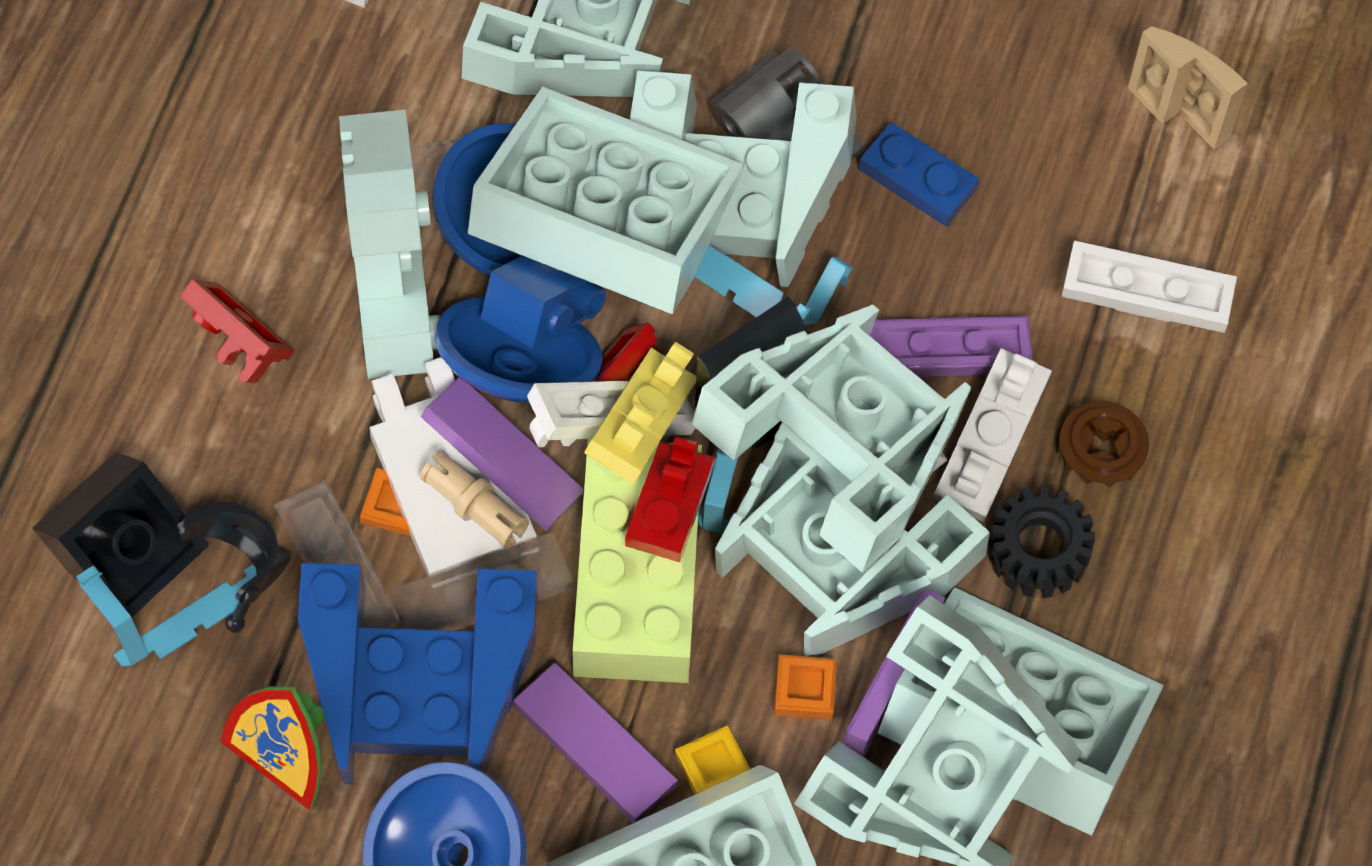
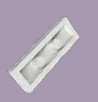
(1149, 287)
(579, 409)
(993, 433)

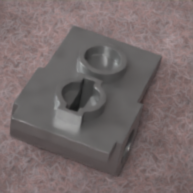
(766, 98)

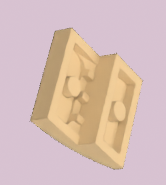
(1187, 80)

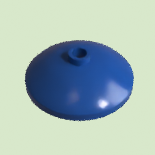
(453, 196)
(505, 365)
(437, 813)

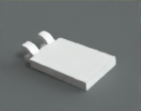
(404, 448)

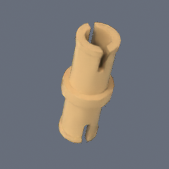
(474, 499)

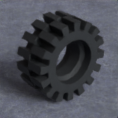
(1033, 571)

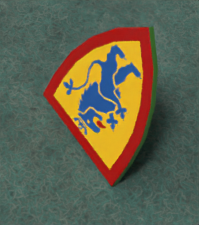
(278, 738)

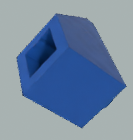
(538, 301)

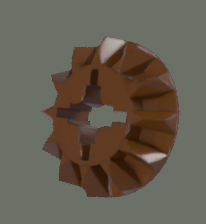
(1104, 421)

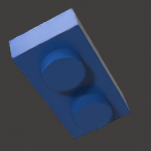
(918, 174)

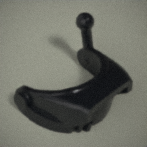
(248, 533)

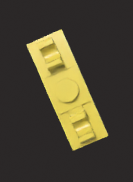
(643, 412)

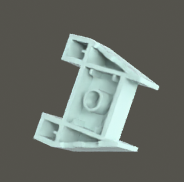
(563, 47)
(782, 182)
(387, 243)
(851, 408)
(782, 528)
(957, 760)

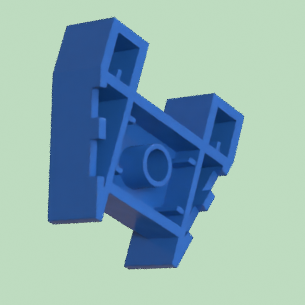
(412, 685)

